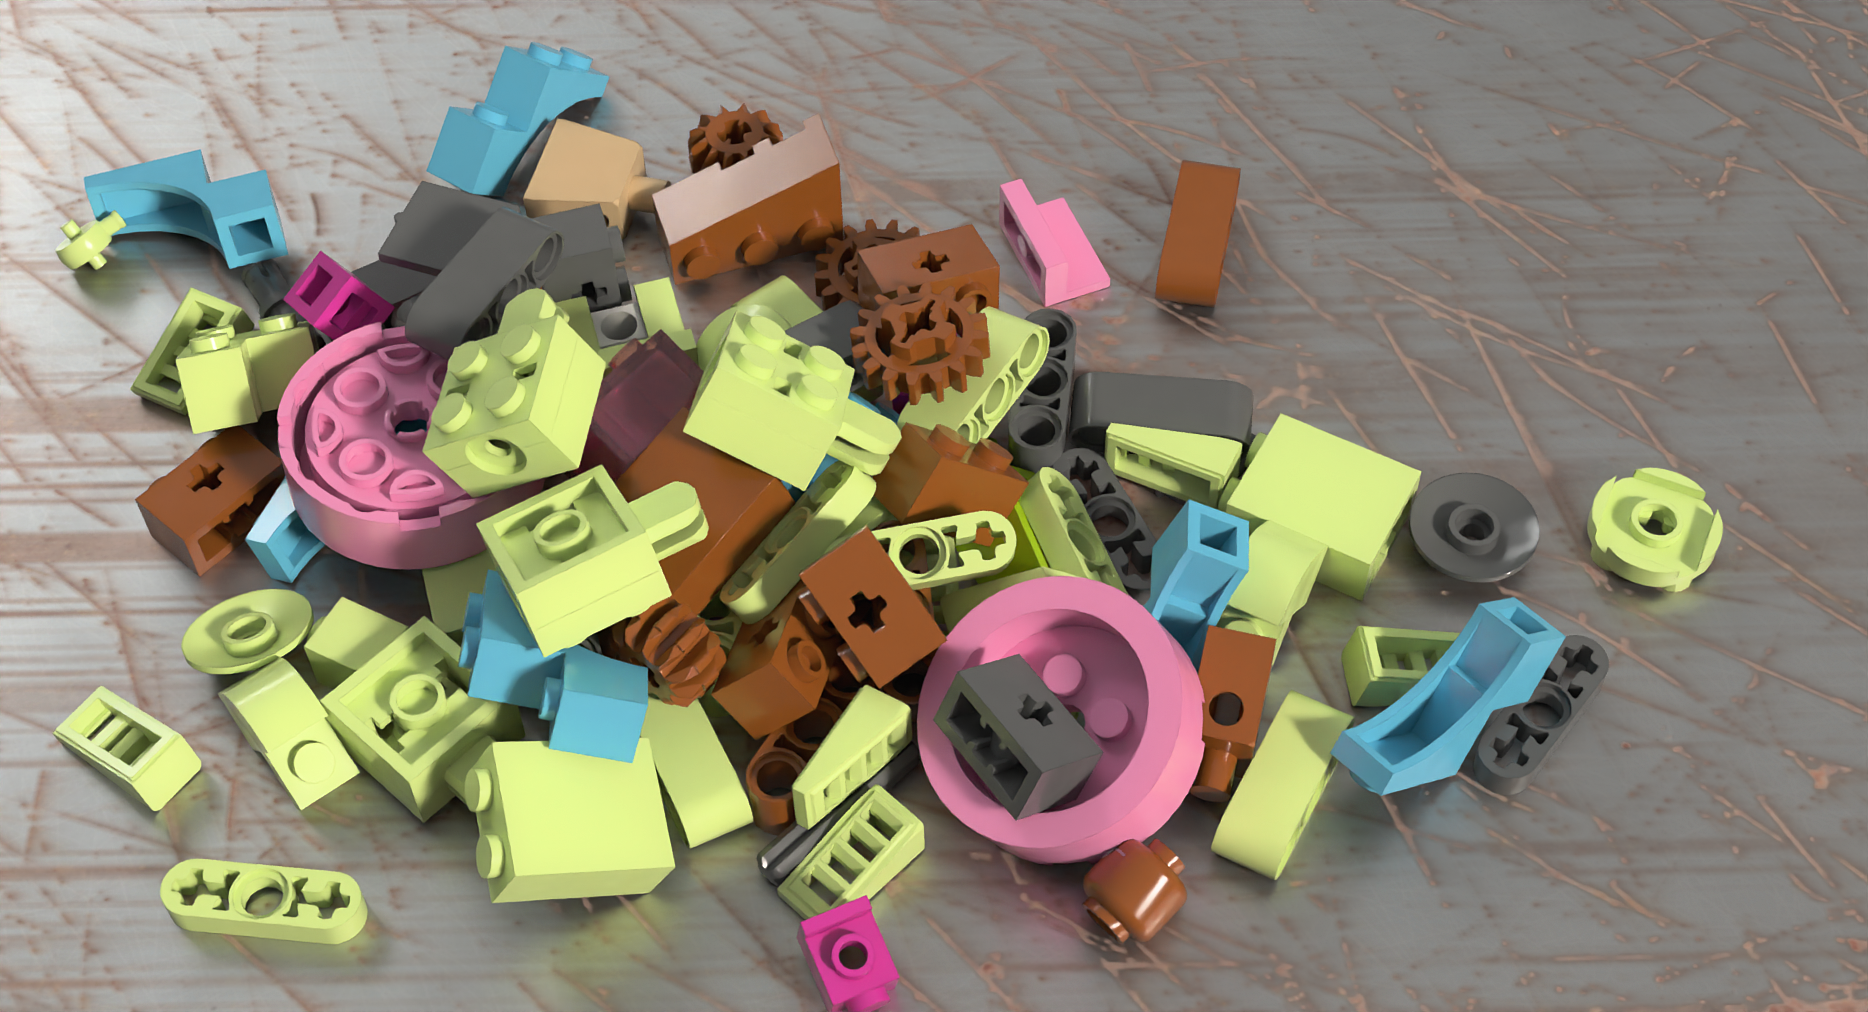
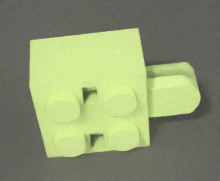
(516, 400)
(785, 405)
(587, 555)
(413, 719)

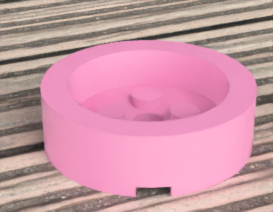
(361, 481)
(1099, 659)

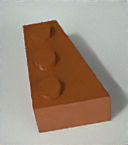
(755, 210)

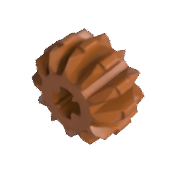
(729, 137)
(674, 647)

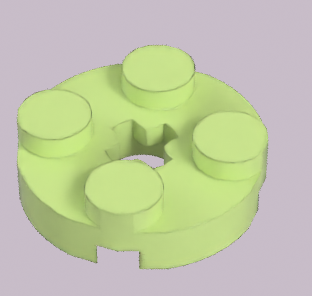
(1647, 558)

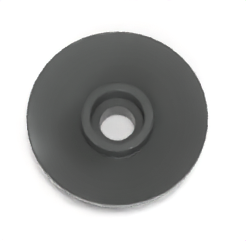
(1477, 508)

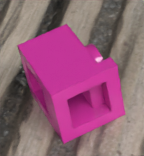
(335, 298)
(840, 987)

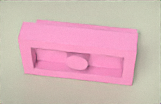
(1049, 245)

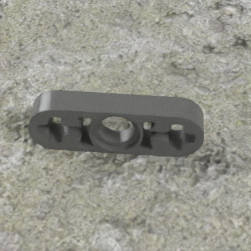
(1112, 500)
(1537, 740)

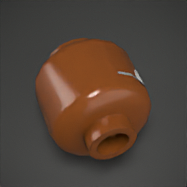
(1135, 890)

